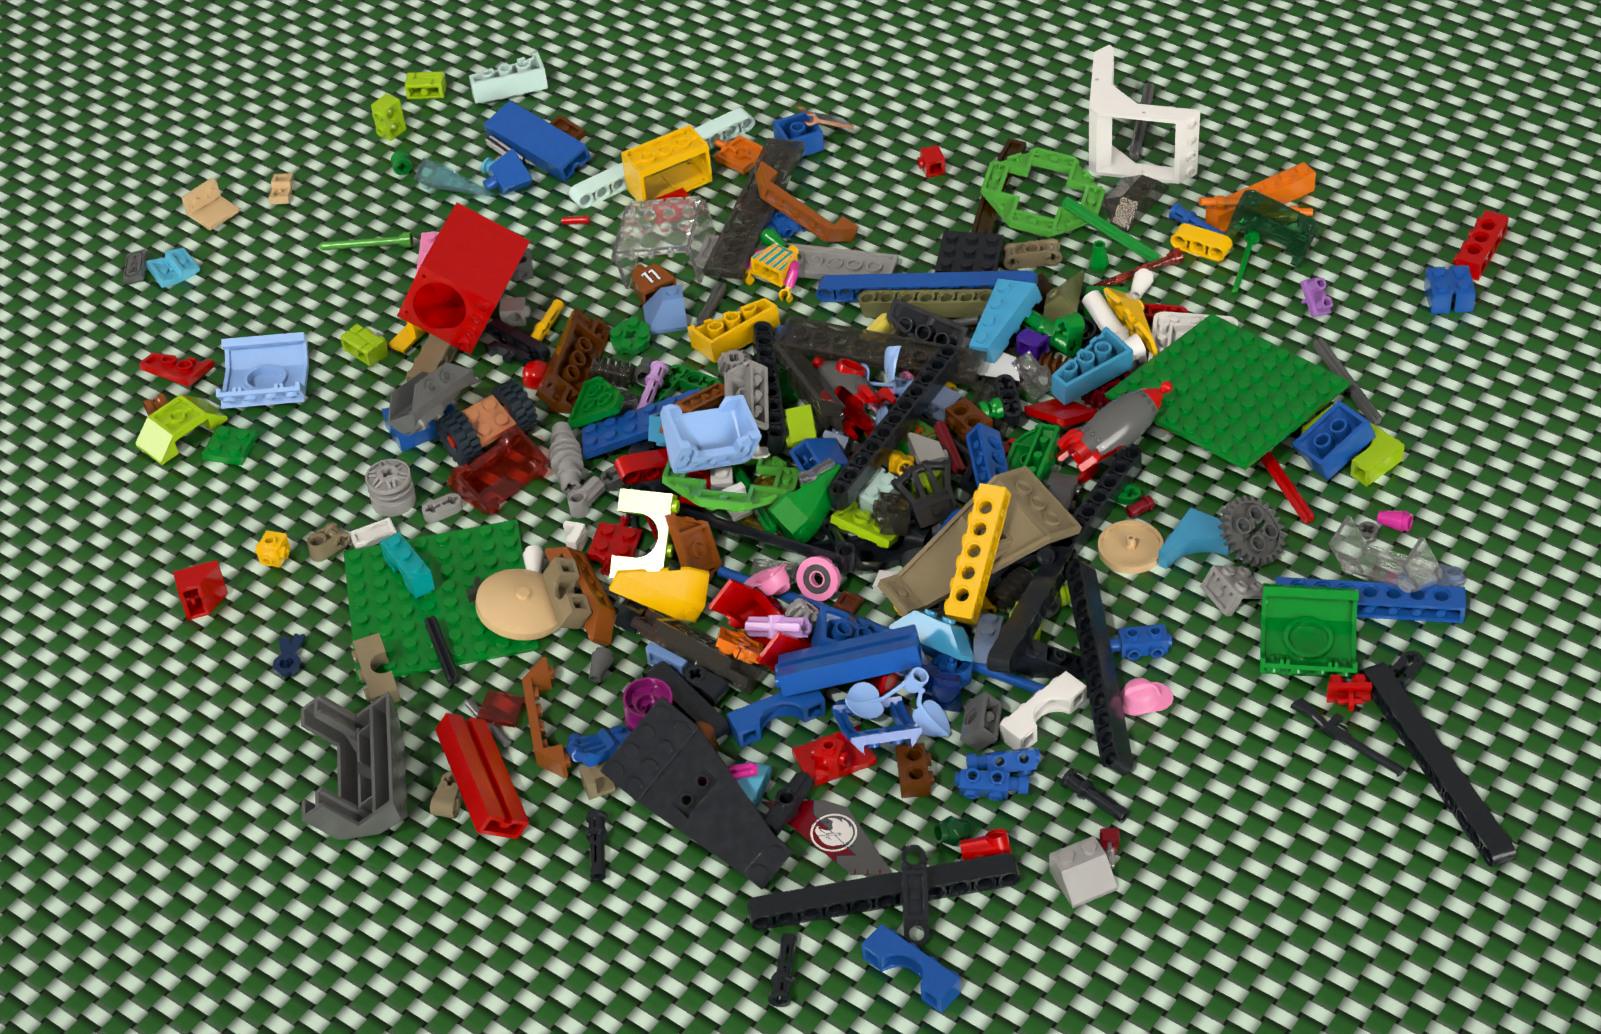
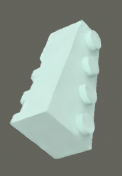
(509, 80)

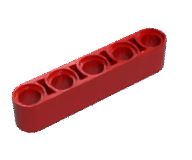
(641, 466)

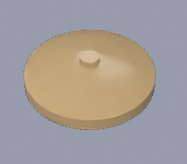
(516, 605)

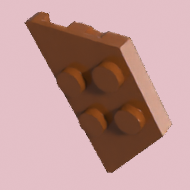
(694, 543)

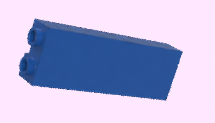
(538, 140)
(848, 660)

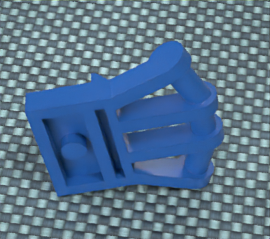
(597, 747)

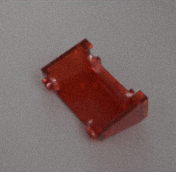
(499, 472)

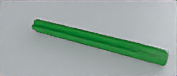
(1110, 230)
(761, 512)

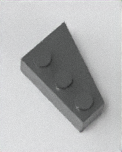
(1064, 489)

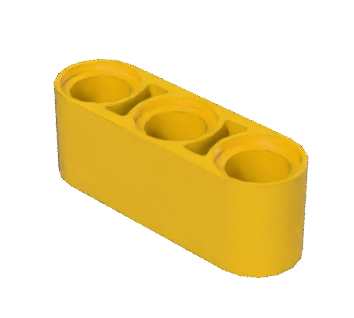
(1201, 242)

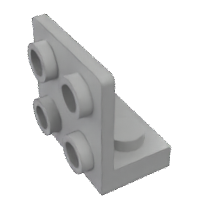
(1229, 585)

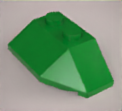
(1036, 451)

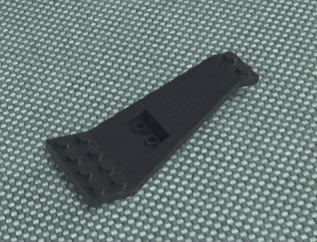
(663, 764)

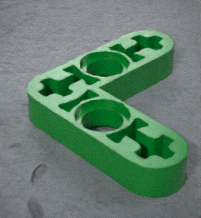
(681, 379)

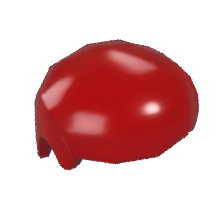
(533, 373)

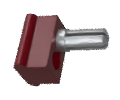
(1109, 842)

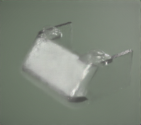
(1406, 572)

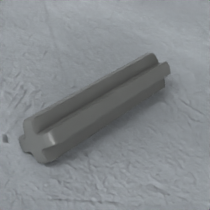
(711, 303)

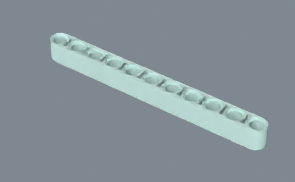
(613, 180)

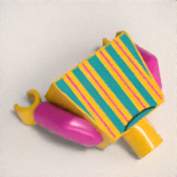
(777, 266)

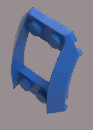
(903, 731)

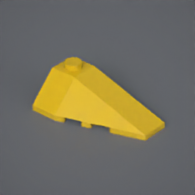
(1131, 315)
(671, 592)

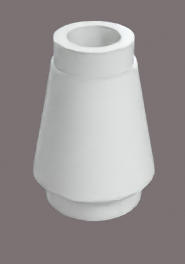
(1141, 282)
(534, 558)

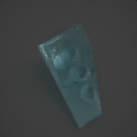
(439, 176)

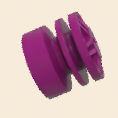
(640, 698)

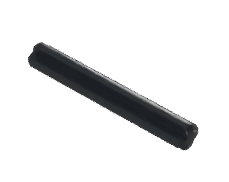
(442, 650)

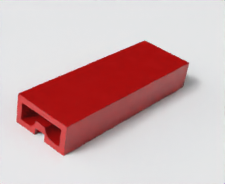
(481, 776)

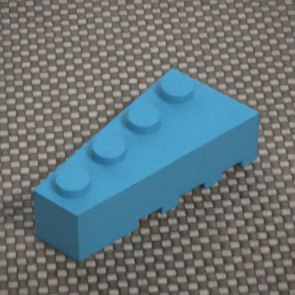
(1002, 316)
(1092, 367)

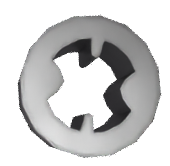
(1368, 531)

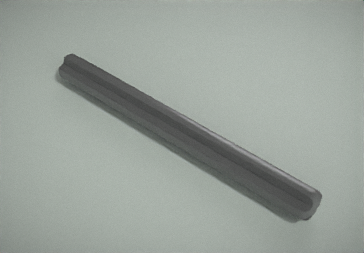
(1140, 126)
(1353, 390)

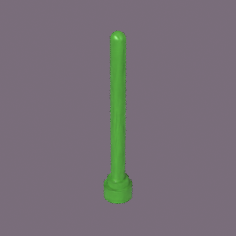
(404, 240)

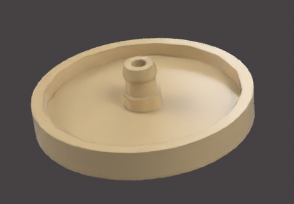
(1130, 546)

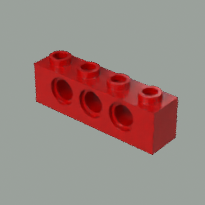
(1482, 243)

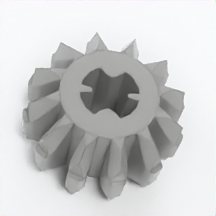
(731, 359)
(804, 609)

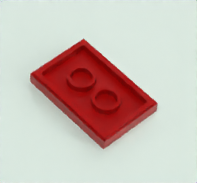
(1060, 414)
(855, 761)

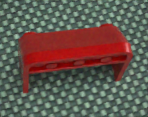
(742, 601)

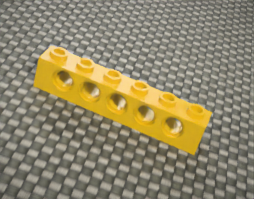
(969, 610)

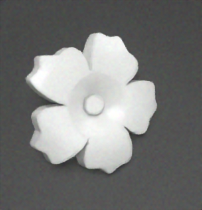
(761, 452)

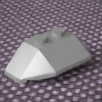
(752, 382)

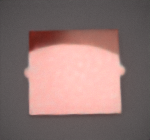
(501, 708)

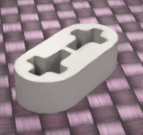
(442, 507)

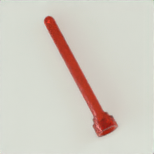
(1174, 257)

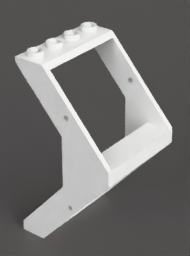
(1110, 102)

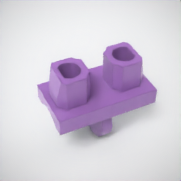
(1315, 296)

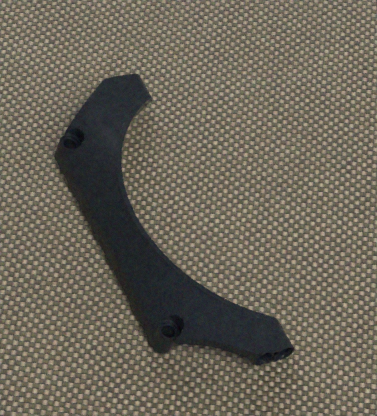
(847, 555)

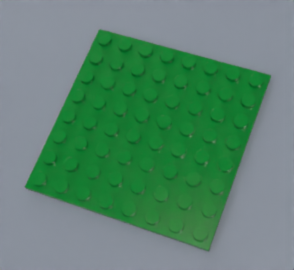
(1233, 390)
(386, 607)

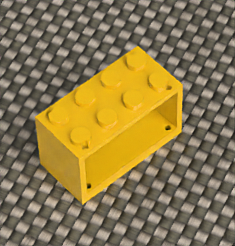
(664, 153)

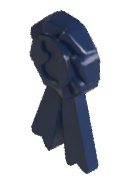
(289, 662)

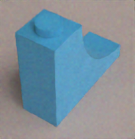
(1194, 534)

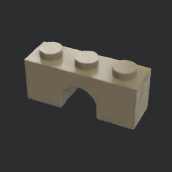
(570, 608)
(371, 654)

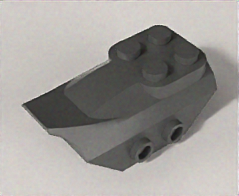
(427, 397)

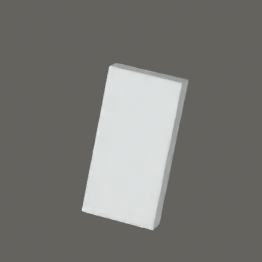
(372, 533)

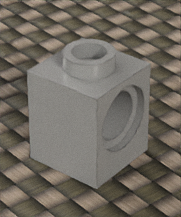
(514, 311)

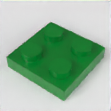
(229, 445)

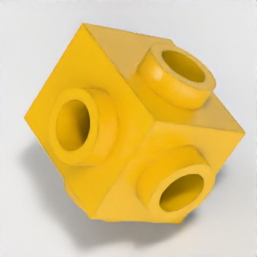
(273, 549)

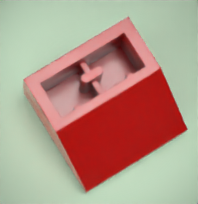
(200, 588)

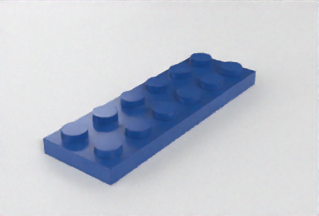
(623, 429)

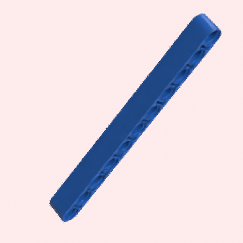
(848, 287)

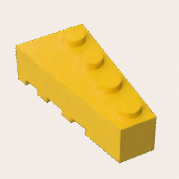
(732, 330)

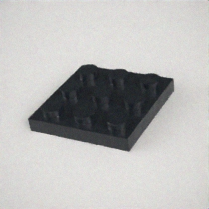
(969, 252)

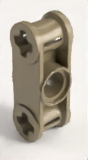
(1032, 254)

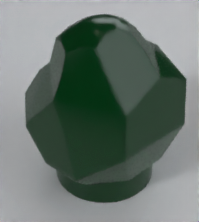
(951, 831)

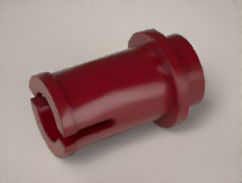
(1145, 504)

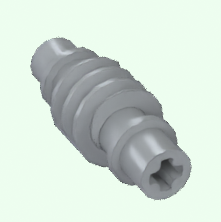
(566, 457)

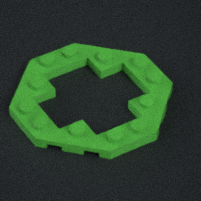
(1019, 164)
(757, 496)

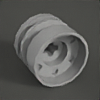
(390, 487)

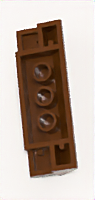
(571, 361)

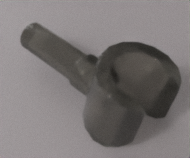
(472, 592)

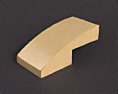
(281, 188)

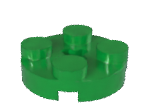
(632, 326)

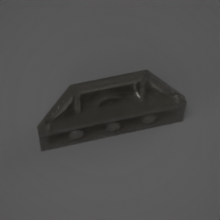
(1132, 200)

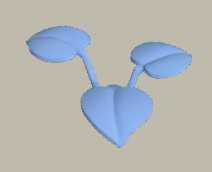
(899, 387)
(865, 702)

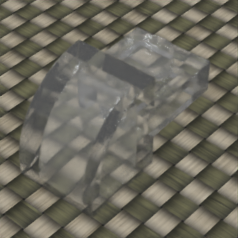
(1036, 377)

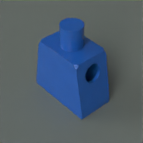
(507, 174)

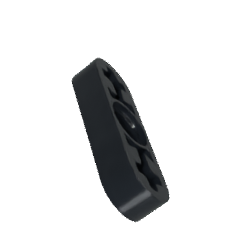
(1010, 392)

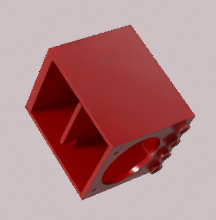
(463, 278)

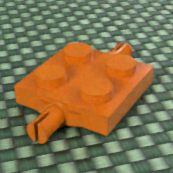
(738, 154)
(739, 645)

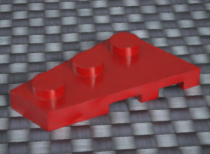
(174, 369)

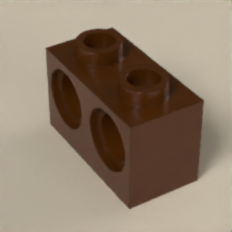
(964, 416)
(913, 770)

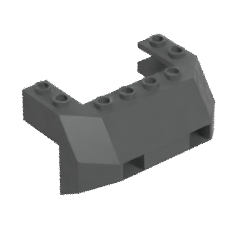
(368, 768)

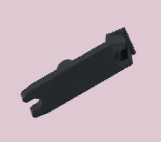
(508, 352)

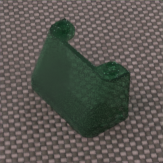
(1275, 222)

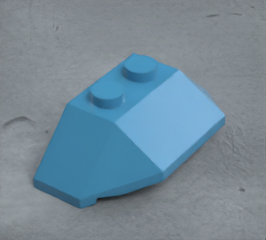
(939, 633)

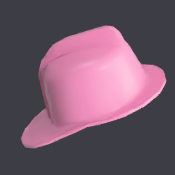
(771, 580)
(1144, 697)

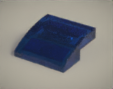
(942, 689)

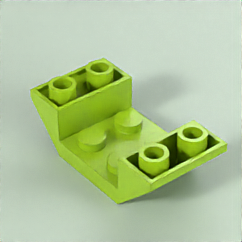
(173, 422)

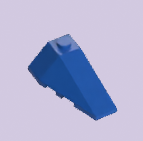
(835, 626)

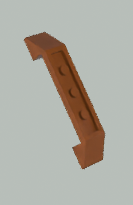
(840, 232)
(702, 400)
(601, 622)
(547, 757)

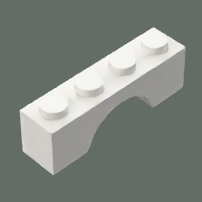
(1061, 695)

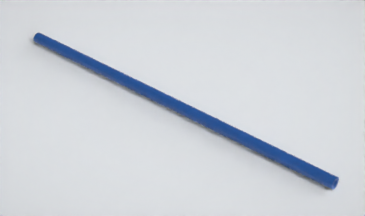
(789, 596)

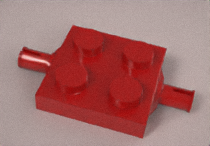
(615, 541)

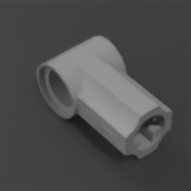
(582, 498)

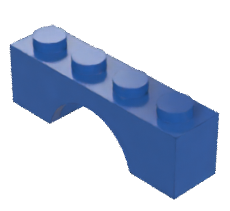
(748, 722)
(888, 950)

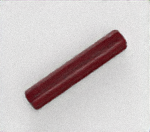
(947, 443)

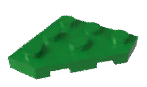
(595, 401)

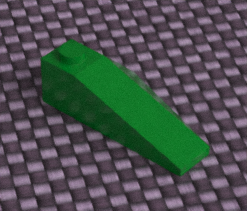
(804, 510)

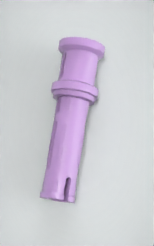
(653, 382)

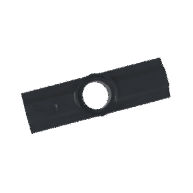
(788, 801)

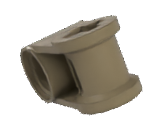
(325, 542)
(447, 798)

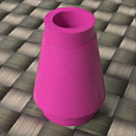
(1396, 520)

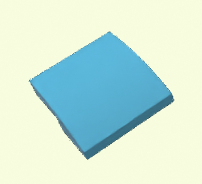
(173, 268)

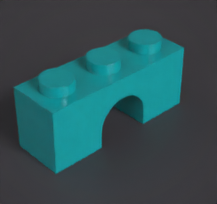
(403, 558)

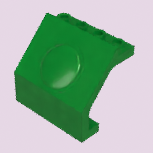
(1308, 630)

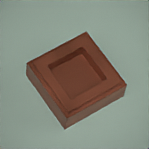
(849, 602)

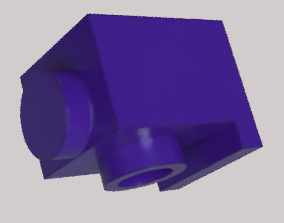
(1034, 342)

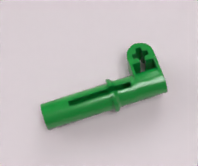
(1064, 333)

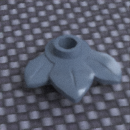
(1452, 576)

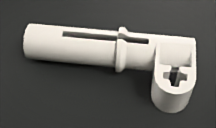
(1104, 316)

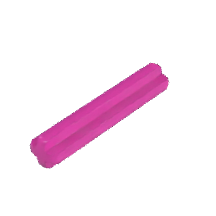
(739, 771)

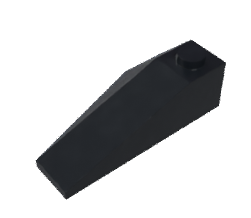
(927, 325)

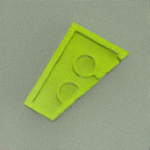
(862, 525)

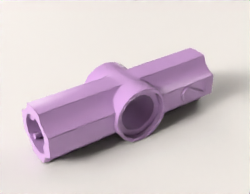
(768, 626)

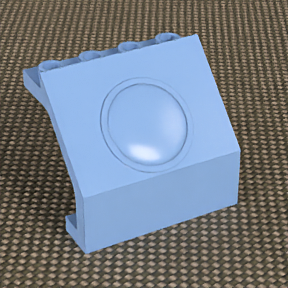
(264, 370)

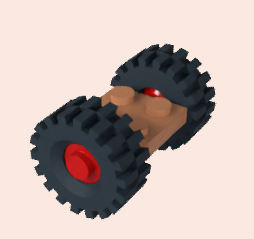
(486, 421)

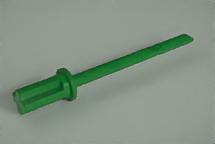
(1251, 239)

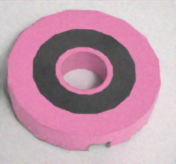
(807, 583)

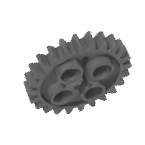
(1240, 519)

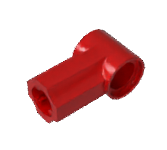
(992, 843)

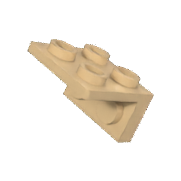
(207, 205)

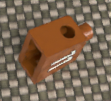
(649, 280)

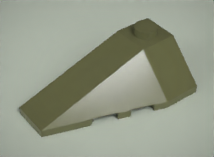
(1064, 298)

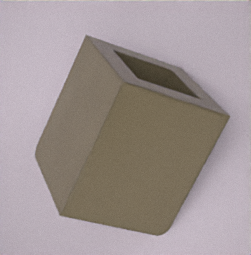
(595, 782)

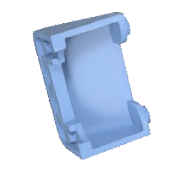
(710, 436)

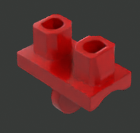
(1349, 692)

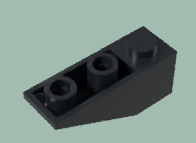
(1049, 662)

